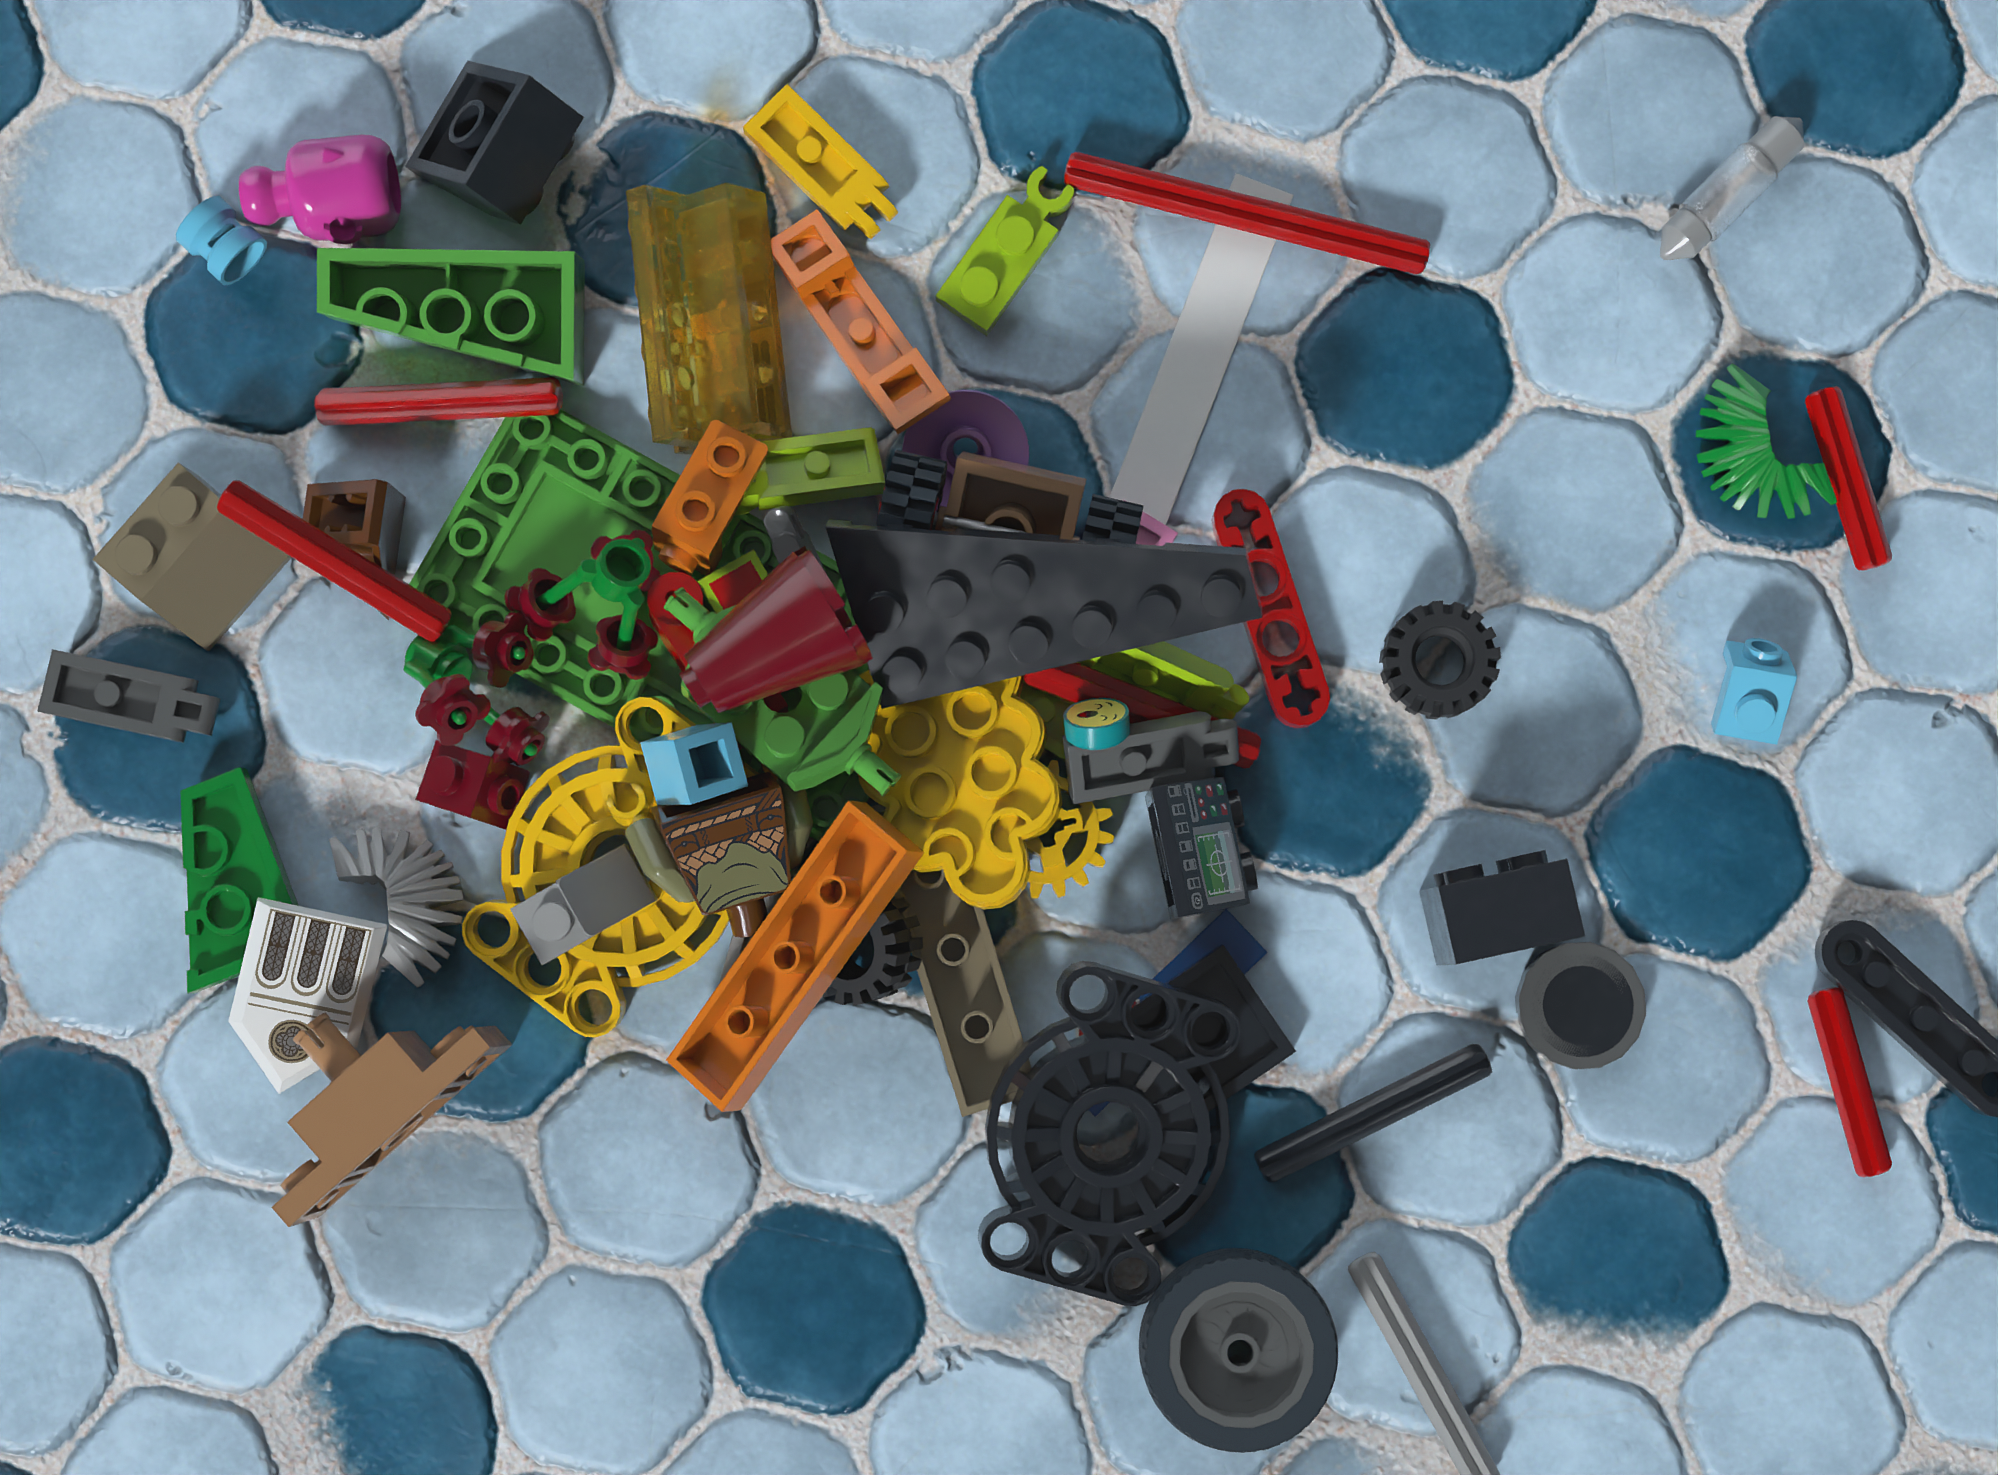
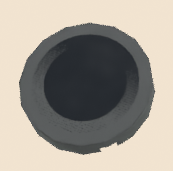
(1580, 1005)

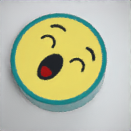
(1096, 723)

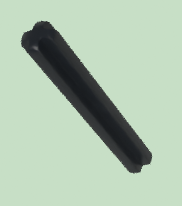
(1373, 1113)

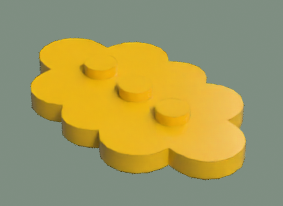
(969, 785)

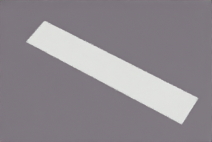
(1195, 361)

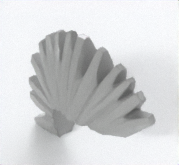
(412, 892)

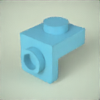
(1754, 691)

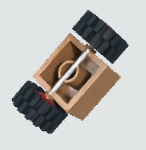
(999, 497)

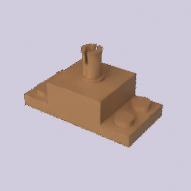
(373, 1104)

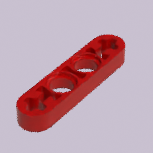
(1278, 606)

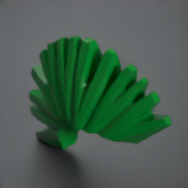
(1750, 451)

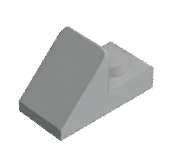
(583, 903)

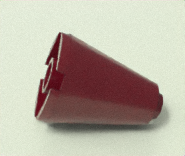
(776, 639)

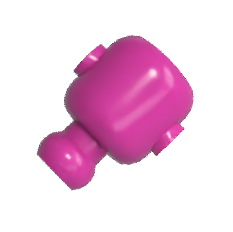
(330, 187)

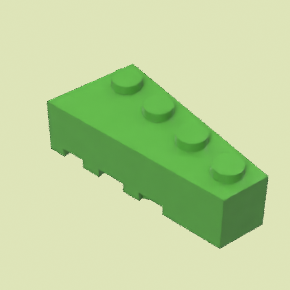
(477, 303)

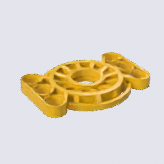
(565, 838)

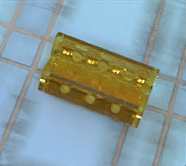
(708, 313)

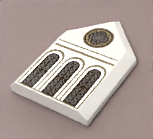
(294, 971)

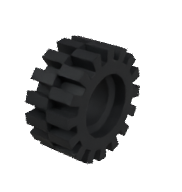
(1467, 633)
(890, 961)

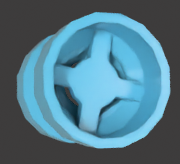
(221, 240)

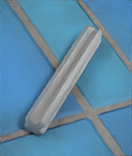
(1421, 1366)

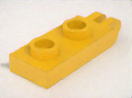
(820, 162)

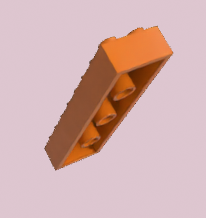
(794, 956)

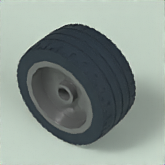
(1238, 1400)

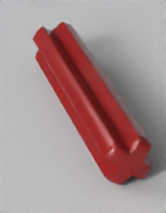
(1848, 478)
(1849, 1082)

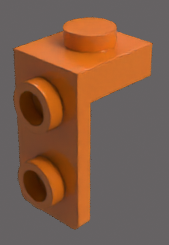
(706, 498)

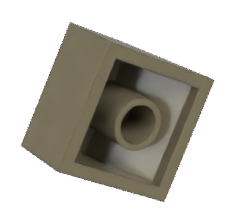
(190, 558)

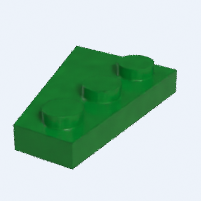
(228, 867)

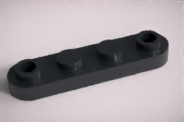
(1912, 1011)

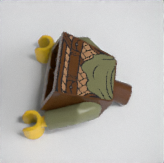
(723, 848)

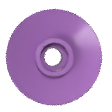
(970, 416)

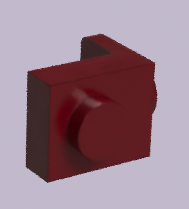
(472, 785)

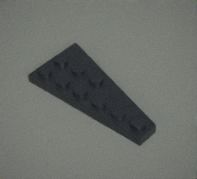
(1008, 604)

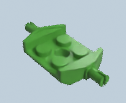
(816, 738)

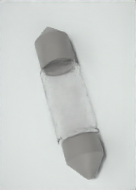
(1731, 188)

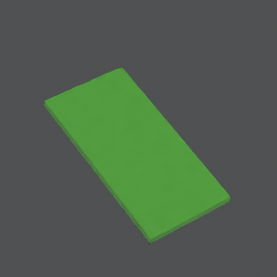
(541, 504)

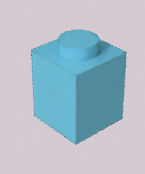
(694, 764)

